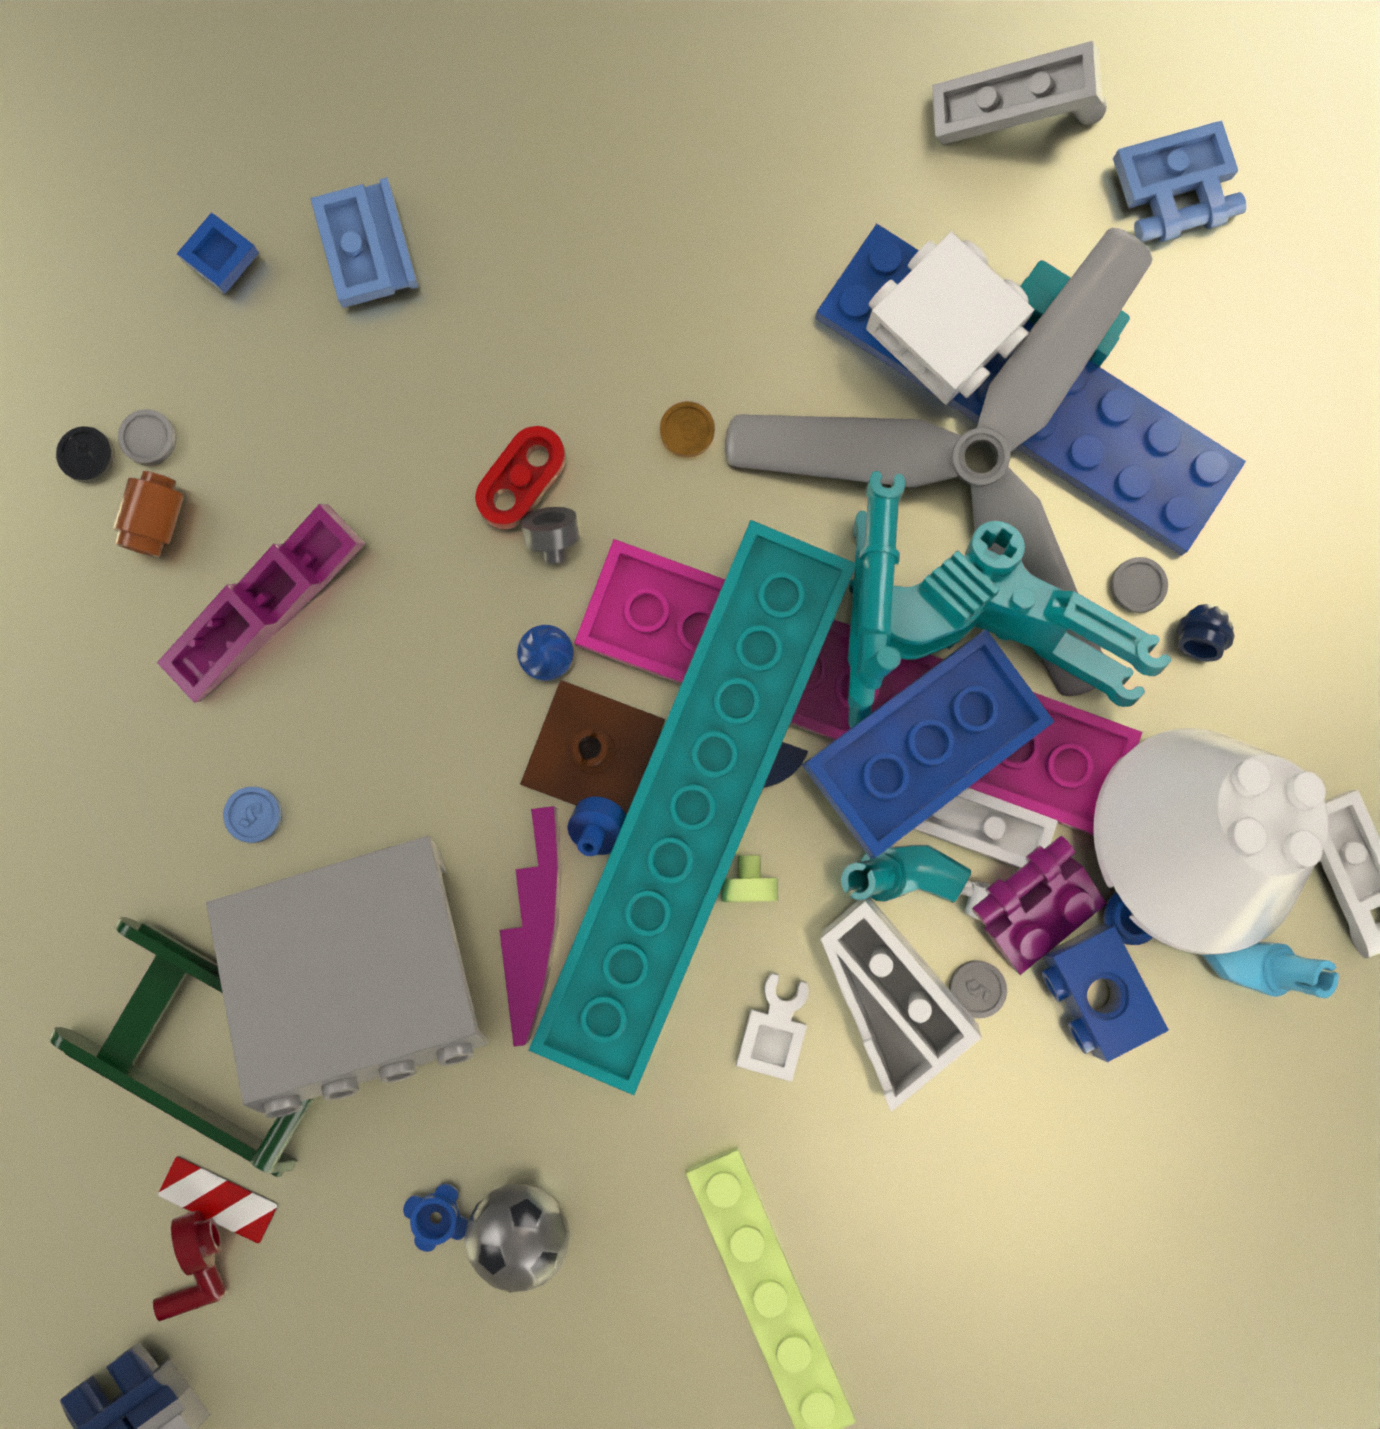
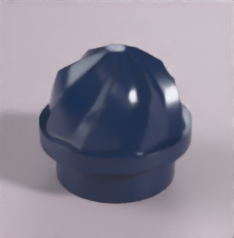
(1205, 633)

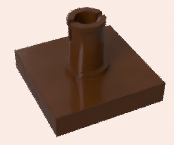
(591, 748)

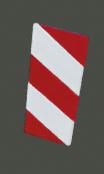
(217, 1199)

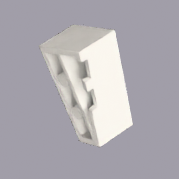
(898, 1002)

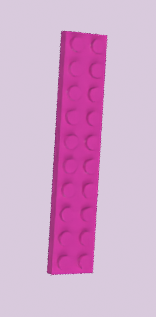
(655, 613)

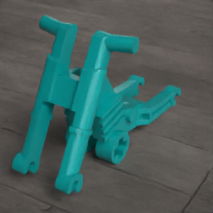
(971, 593)

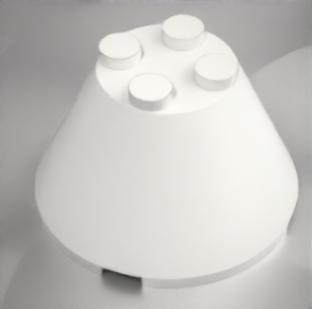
(1208, 838)

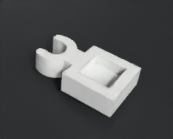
(772, 1038)

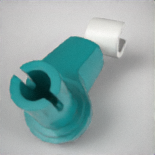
(911, 869)

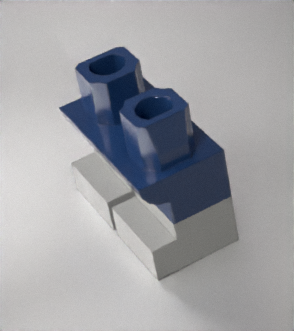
(149, 1397)

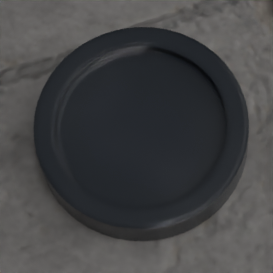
(85, 454)

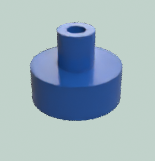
(595, 825)

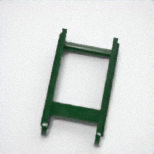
(133, 1030)

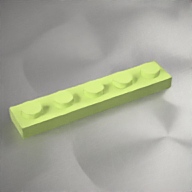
(769, 1293)

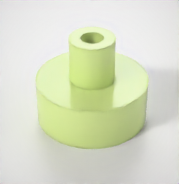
(749, 885)

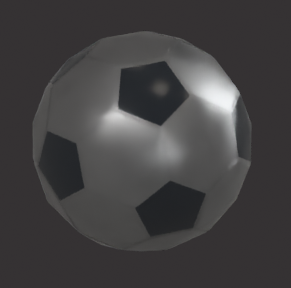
(517, 1237)

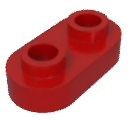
(517, 477)

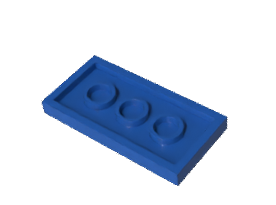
(928, 744)

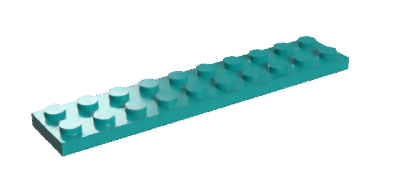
(692, 807)

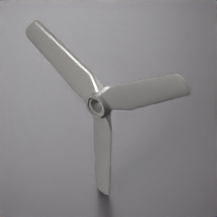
(1014, 409)

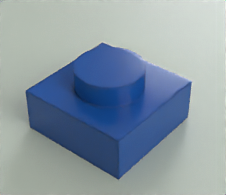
(218, 253)

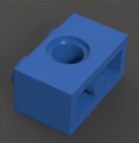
(1130, 1013)

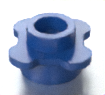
(428, 1233)

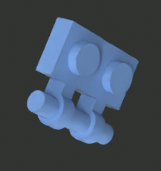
(1176, 165)

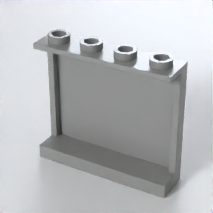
(342, 978)

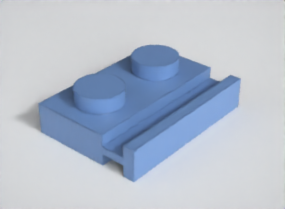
(364, 242)

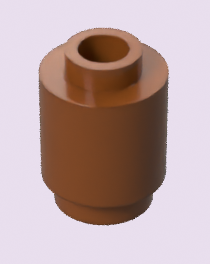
(148, 514)

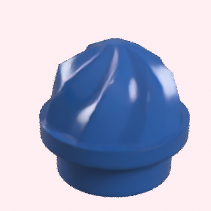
(545, 652)

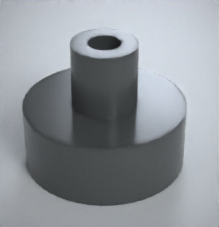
(551, 532)

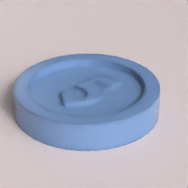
(252, 814)

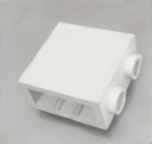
(950, 317)

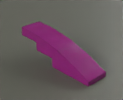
(261, 603)
(530, 947)

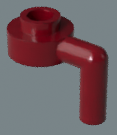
(195, 1246)

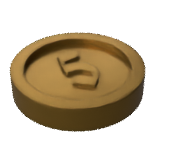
(687, 429)

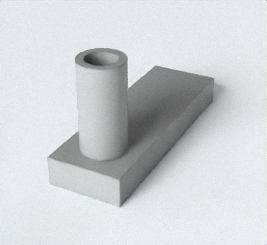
(1021, 94)

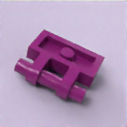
(1038, 905)

